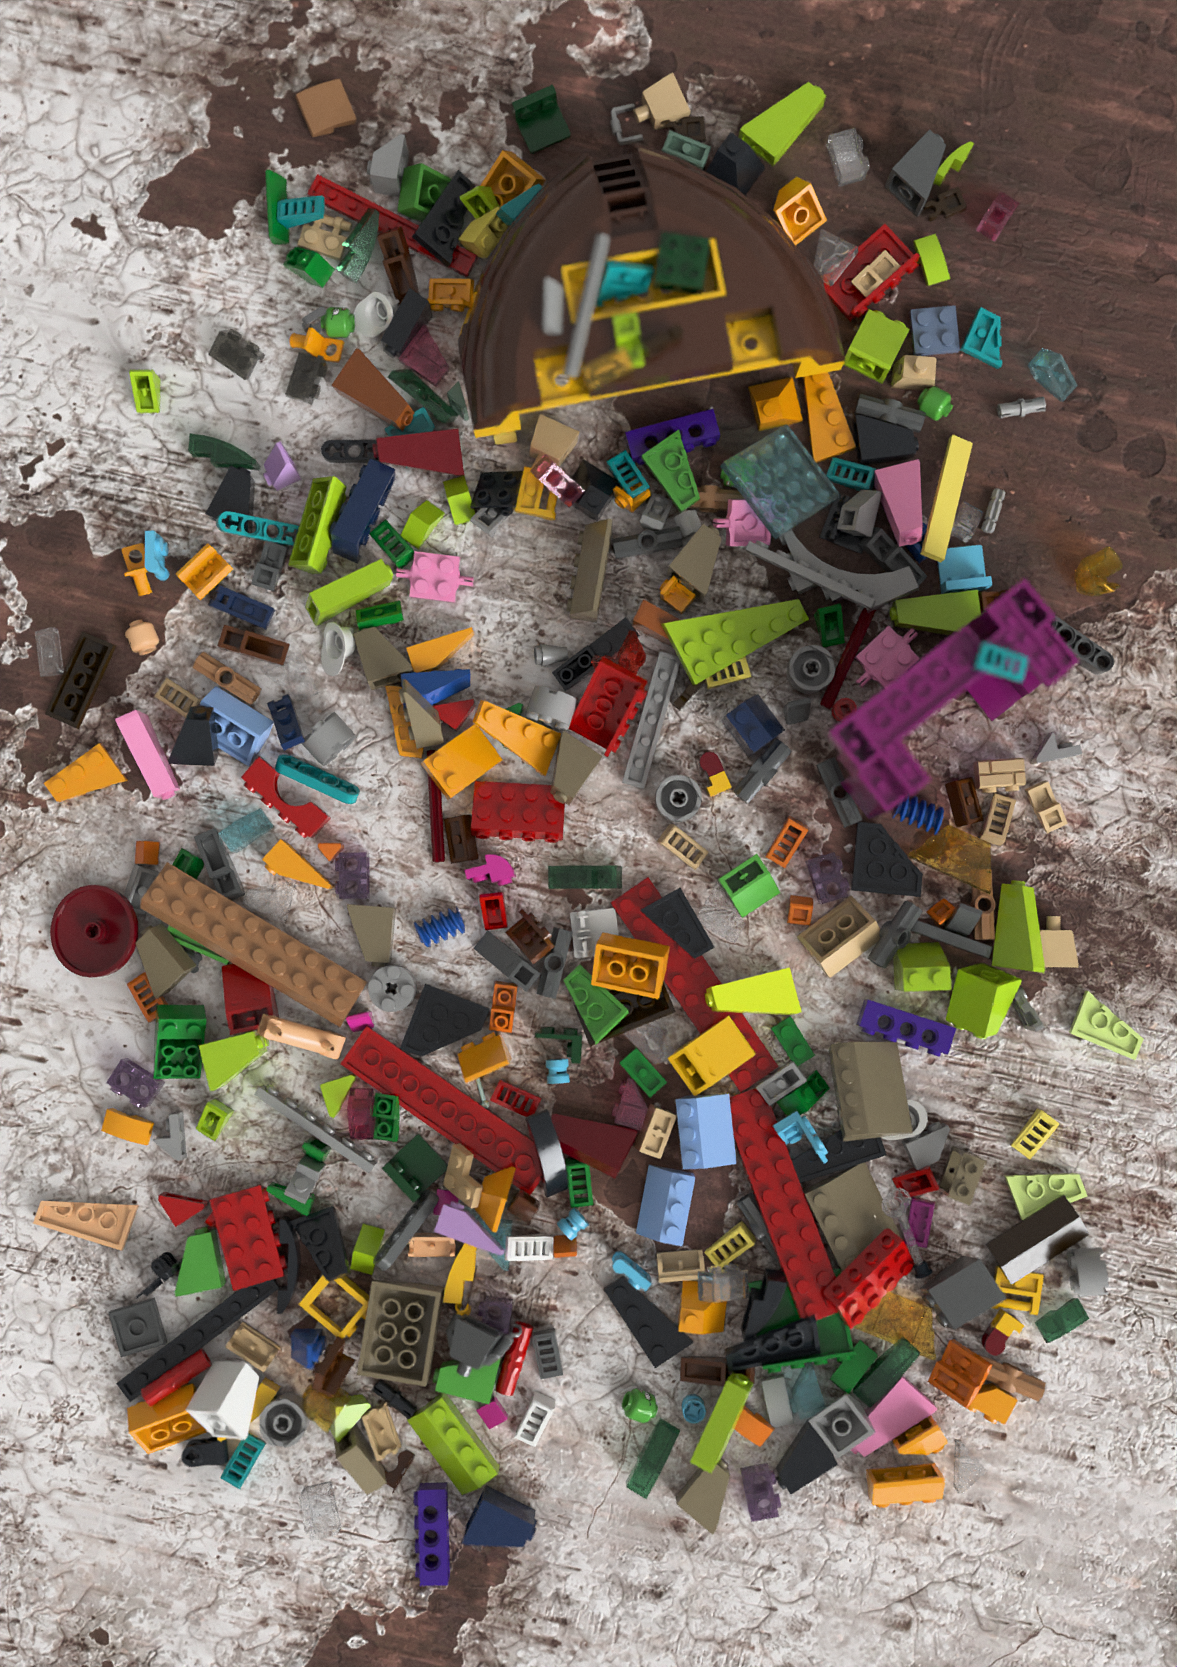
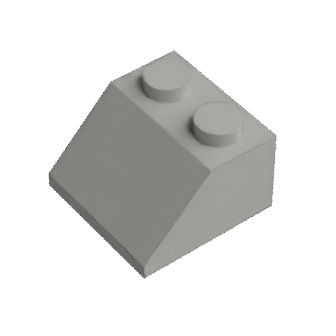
(388, 166)

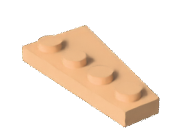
(90, 1221)

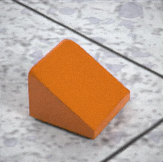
(800, 910)
(564, 1246)

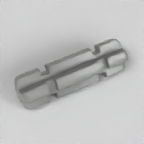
(993, 511)

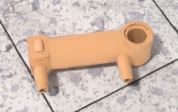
(302, 1036)

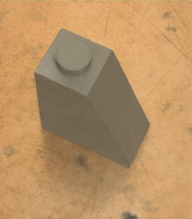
(380, 659)
(572, 768)
(374, 932)
(163, 959)
(359, 1460)
(705, 1494)

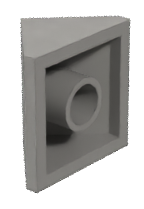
(842, 1424)

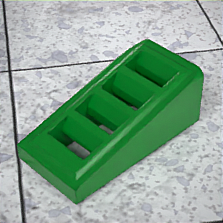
(402, 555)
(316, 1149)
(584, 1169)
(278, 1191)

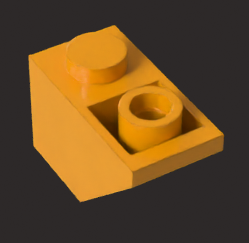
(994, 1403)

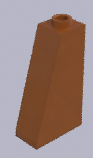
(370, 390)
(649, 621)

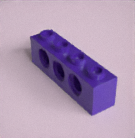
(703, 421)
(941, 1034)
(432, 1572)

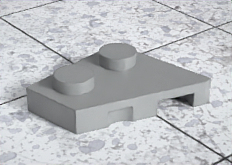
(1025, 1012)

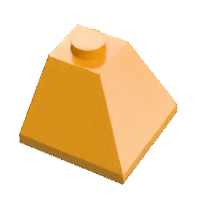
(798, 209)
(775, 404)
(494, 1197)
(698, 1315)
(921, 1438)

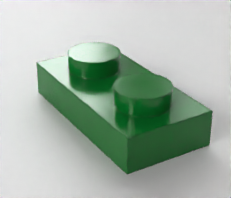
(379, 615)
(792, 1041)
(643, 1072)

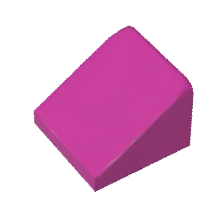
(359, 1021)
(445, 1197)
(492, 1413)

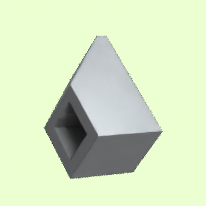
(859, 513)
(926, 1146)

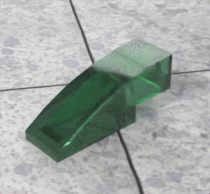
(360, 246)
(220, 453)
(585, 877)
(886, 1372)
(652, 1458)

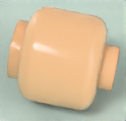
(142, 637)

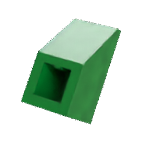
(309, 266)
(805, 1095)

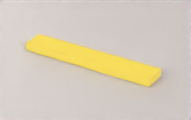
(946, 498)

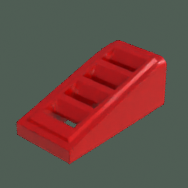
(519, 1091)

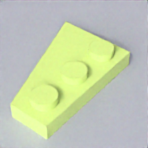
(1102, 1027)
(1038, 1190)

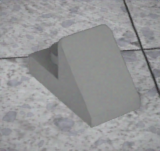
(656, 512)
(488, 519)
(1049, 751)
(781, 1082)
(175, 1143)
(304, 1179)

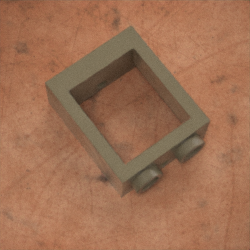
(966, 1175)

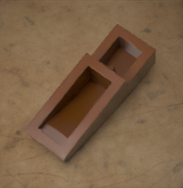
(397, 262)
(253, 645)
(524, 1206)
(709, 1370)

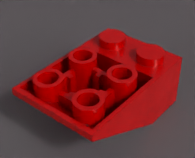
(246, 999)

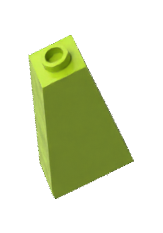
(782, 123)
(347, 591)
(936, 613)
(1018, 930)
(722, 1422)

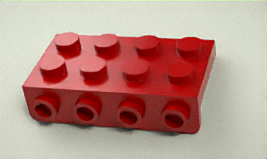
(847, 296)
(608, 705)
(516, 812)
(248, 1237)
(870, 1277)

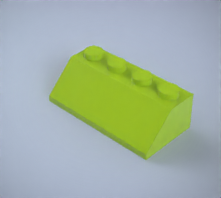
(313, 535)
(454, 1444)

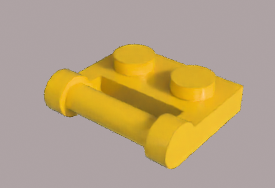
(530, 497)
(1028, 1286)

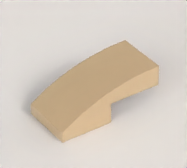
(875, 273)
(1045, 806)

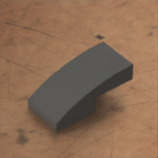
(270, 565)
(963, 920)

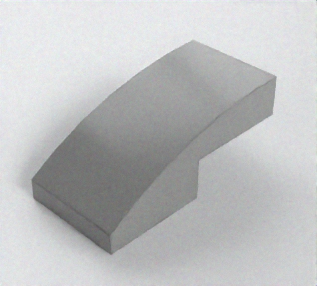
(777, 1401)

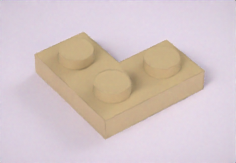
(458, 1179)

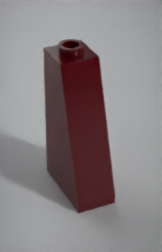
(424, 451)
(594, 1142)

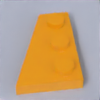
(405, 746)
(87, 773)

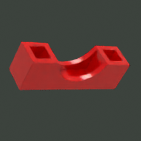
(264, 780)

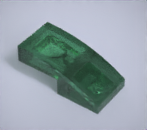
(1062, 1321)

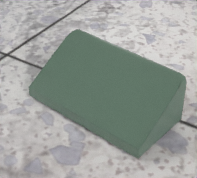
(687, 149)
(457, 401)

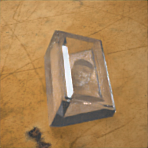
(49, 652)

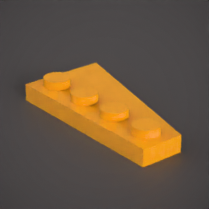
(826, 419)
(525, 738)

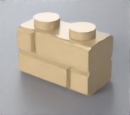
(999, 774)

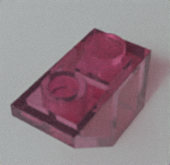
(997, 216)
(631, 1108)
(361, 1113)

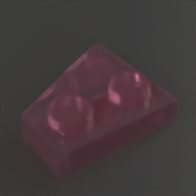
(425, 357)

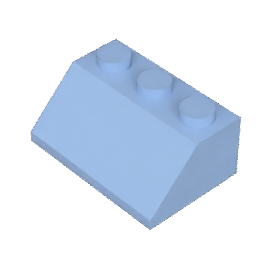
(238, 727)
(705, 1131)
(665, 1204)

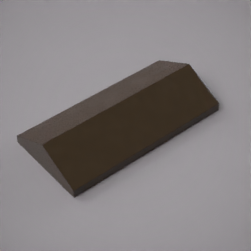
(80, 680)
(641, 1012)
(1037, 1239)

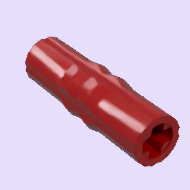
(514, 1360)
(176, 1377)

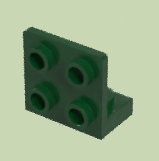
(540, 119)
(681, 263)
(573, 1048)
(415, 1167)

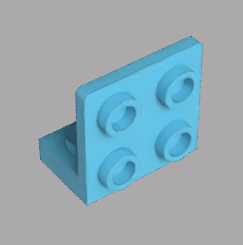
(963, 570)
(792, 1129)

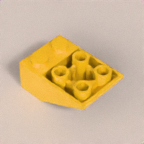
(711, 1056)

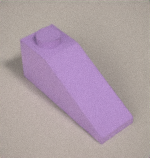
(280, 468)
(464, 1227)

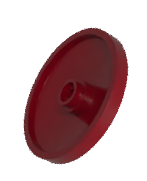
(94, 931)

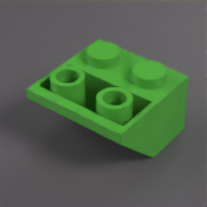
(749, 885)

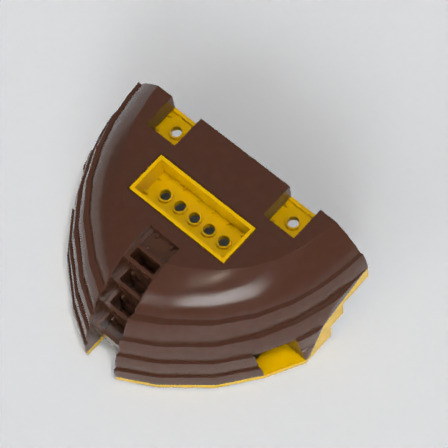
(751, 289)

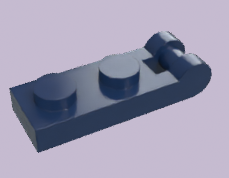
(242, 607)
(286, 722)

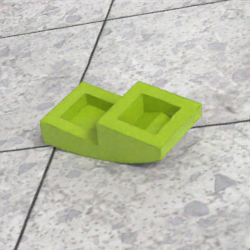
(954, 161)
(931, 259)
(628, 334)

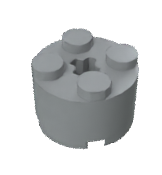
(823, 666)
(551, 707)
(328, 739)
(682, 786)
(379, 986)
(1089, 1272)
(284, 1433)

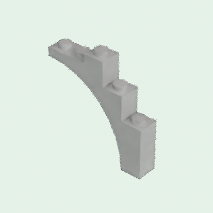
(883, 586)

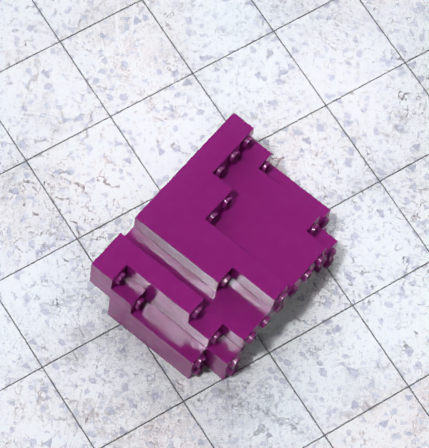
(870, 737)

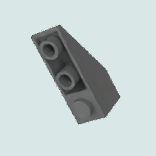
(507, 961)

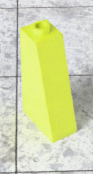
(758, 994)

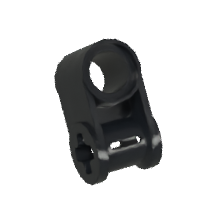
(209, 1452)

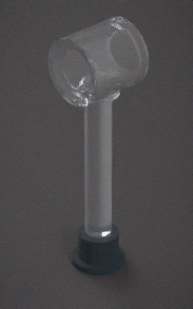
(891, 1210)

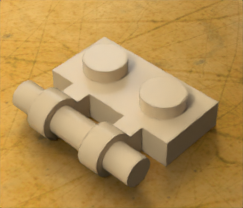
(322, 241)

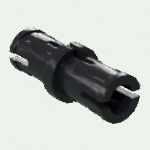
(394, 1398)

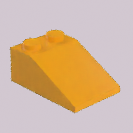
(510, 177)
(461, 761)
(483, 1057)

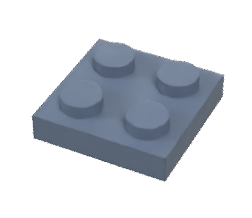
(934, 331)

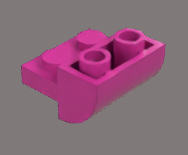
(498, 869)

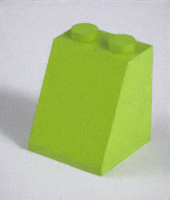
(876, 345)
(921, 968)
(981, 999)
(231, 1056)

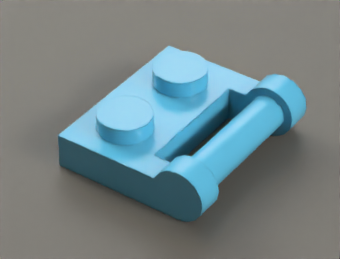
(155, 554)
(637, 1276)

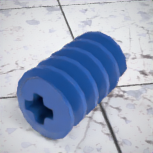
(920, 813)
(440, 927)

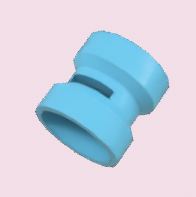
(557, 1065)
(572, 1223)
(693, 1413)

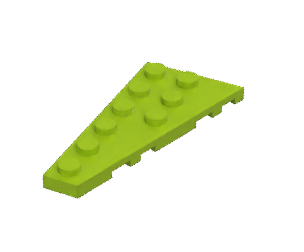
(721, 639)

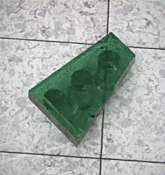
(423, 394)

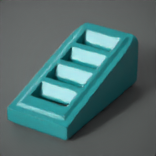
(287, 208)
(513, 208)
(619, 460)
(854, 467)
(985, 648)
(233, 1478)

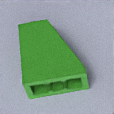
(201, 1263)
(475, 1387)

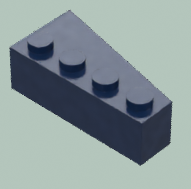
(361, 509)

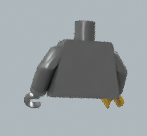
(475, 1342)

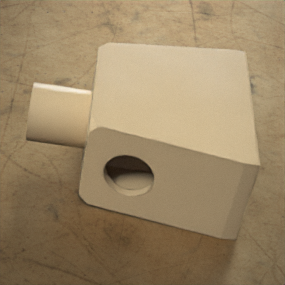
(663, 103)
(915, 374)
(553, 440)
(1058, 945)

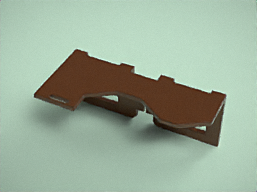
(403, 1462)

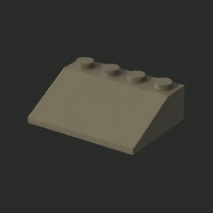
(591, 571)
(869, 1090)
(848, 1212)
(400, 1331)

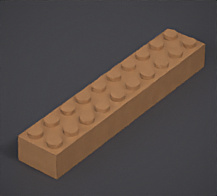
(252, 944)

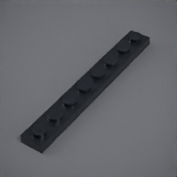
(196, 1337)

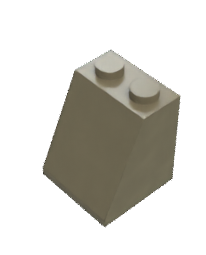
(696, 561)

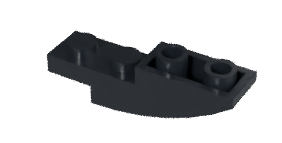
(580, 664)

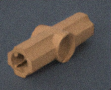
(714, 499)
(216, 670)
(985, 926)
(1015, 1380)

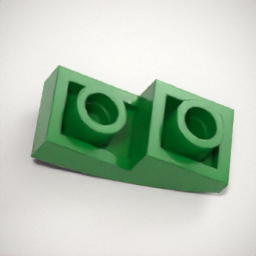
(387, 1116)
(852, 1370)

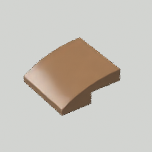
(325, 107)

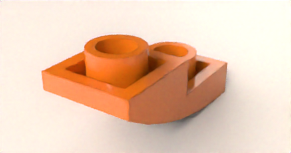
(503, 1006)
(753, 1427)

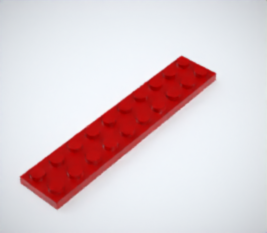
(689, 980)
(444, 1107)
(782, 1204)

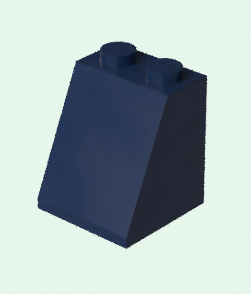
(752, 725)
(499, 1521)

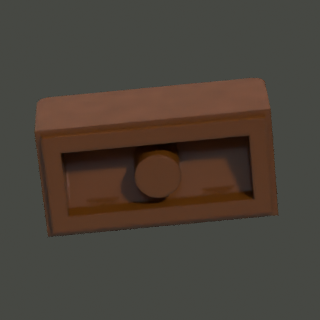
(964, 802)
(460, 839)

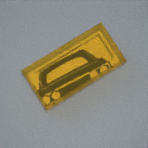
(607, 368)

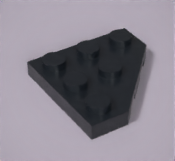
(882, 864)
(441, 1020)

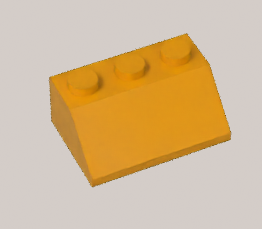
(629, 965)
(165, 1421)
(905, 1484)

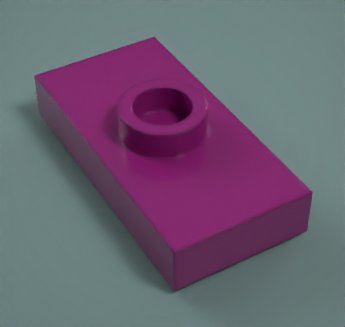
(920, 1220)

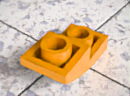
(127, 1127)

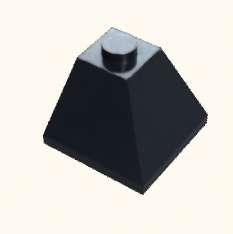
(736, 164)
(597, 488)

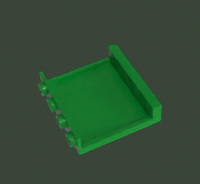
(832, 1332)

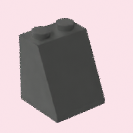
(915, 173)
(962, 1292)

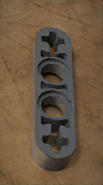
(952, 939)
(405, 1230)

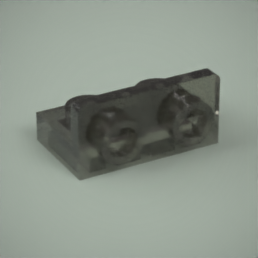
(235, 353)
(306, 378)

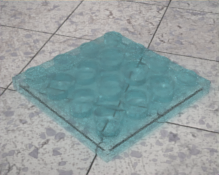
(780, 481)

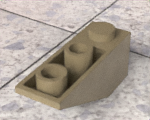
(424, 718)

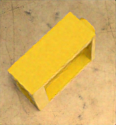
(352, 1289)

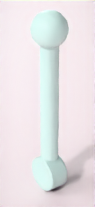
(484, 1103)

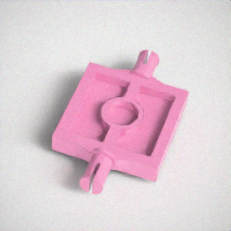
(742, 525)
(434, 577)
(886, 657)

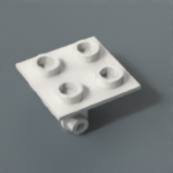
(588, 927)

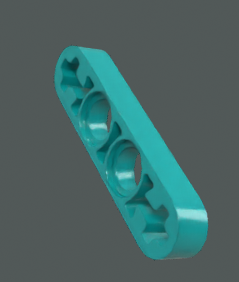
(261, 526)
(317, 779)

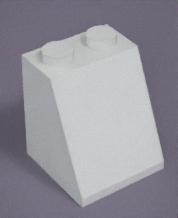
(225, 1399)

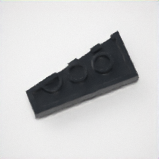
(445, 219)
(839, 1156)
(781, 1344)

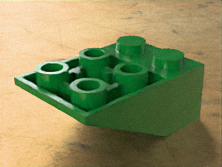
(177, 1041)

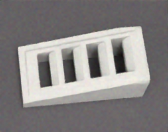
(542, 1251)
(541, 1405)

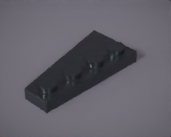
(648, 1324)

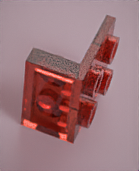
(630, 656)

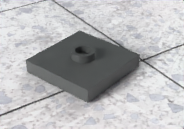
(137, 1327)

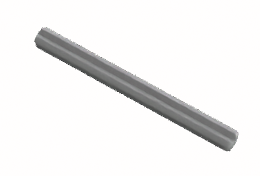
(587, 305)

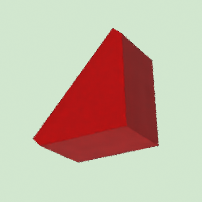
(455, 713)
(493, 910)
(916, 1181)
(181, 1207)

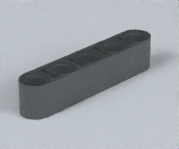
(1093, 651)

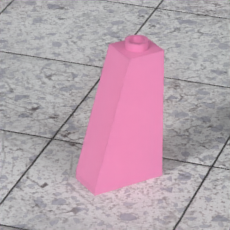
(902, 500)
(148, 753)
(894, 1414)

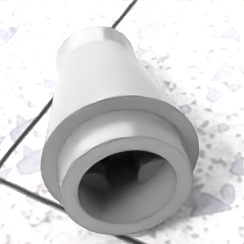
(549, 654)

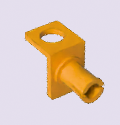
(317, 344)
(137, 570)

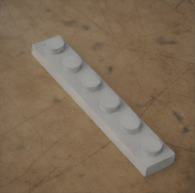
(818, 578)
(651, 720)
(322, 1132)

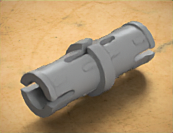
(1021, 407)

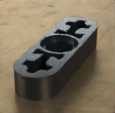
(337, 456)

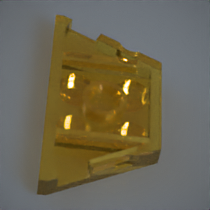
(958, 856)
(899, 1318)

